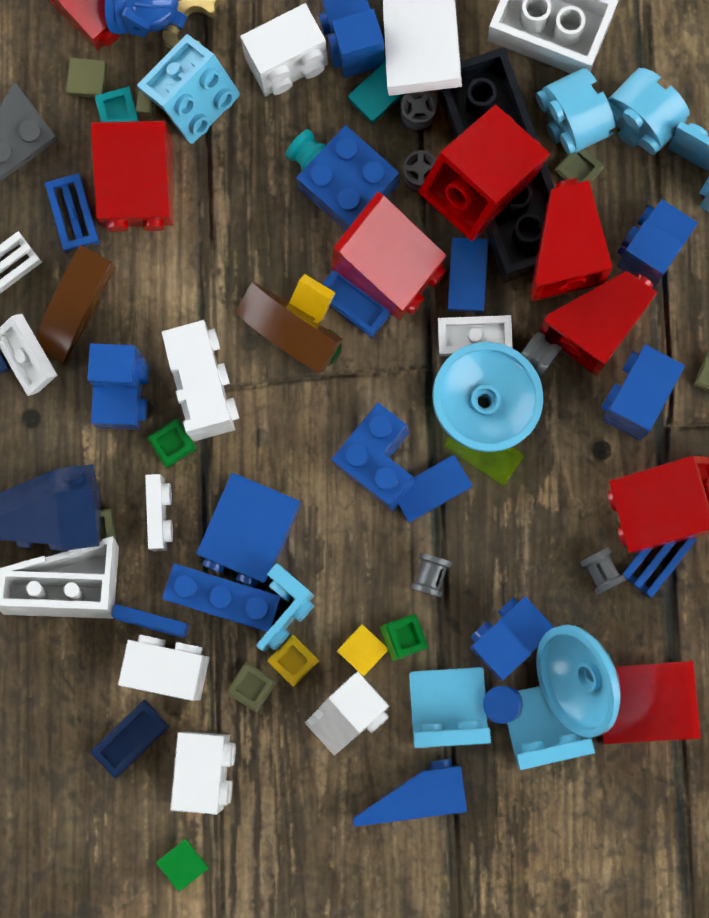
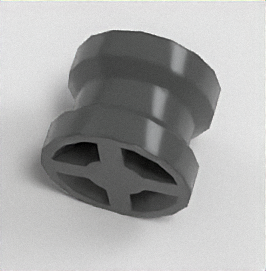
(415, 104)
(420, 163)
(541, 353)

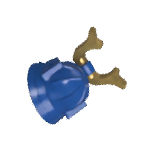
(146, 16)

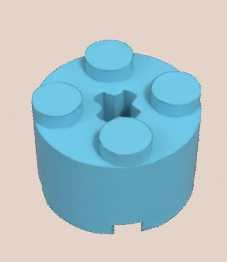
(576, 111)
(647, 111)

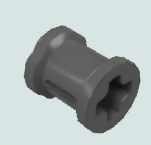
(607, 565)
(431, 575)

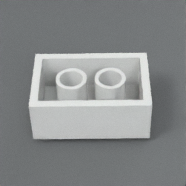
(553, 31)

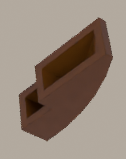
(74, 303)
(288, 327)

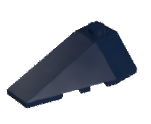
(53, 510)

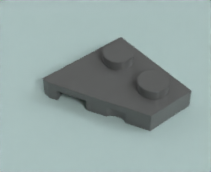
(21, 132)

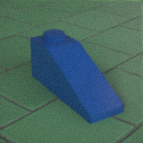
(424, 795)

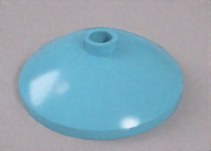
(502, 378)
(578, 680)

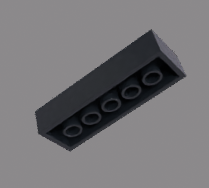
(518, 228)

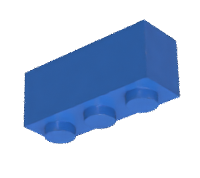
(222, 598)

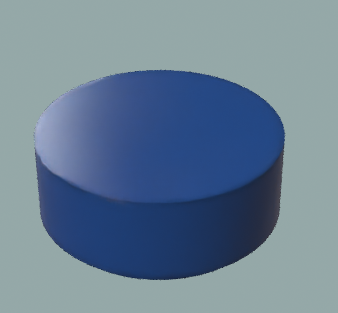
(502, 704)

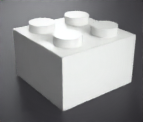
(285, 50)
(164, 670)
(202, 772)

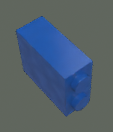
(248, 530)

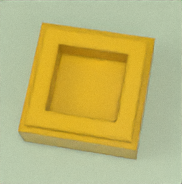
(312, 298)
(362, 650)
(293, 660)

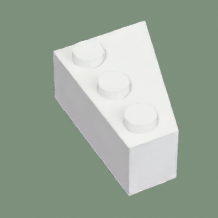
(200, 380)
(63, 584)
(348, 714)

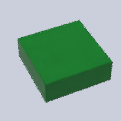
(172, 443)
(404, 637)
(182, 865)

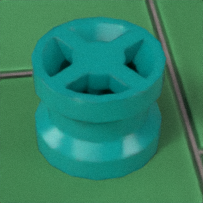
(304, 148)

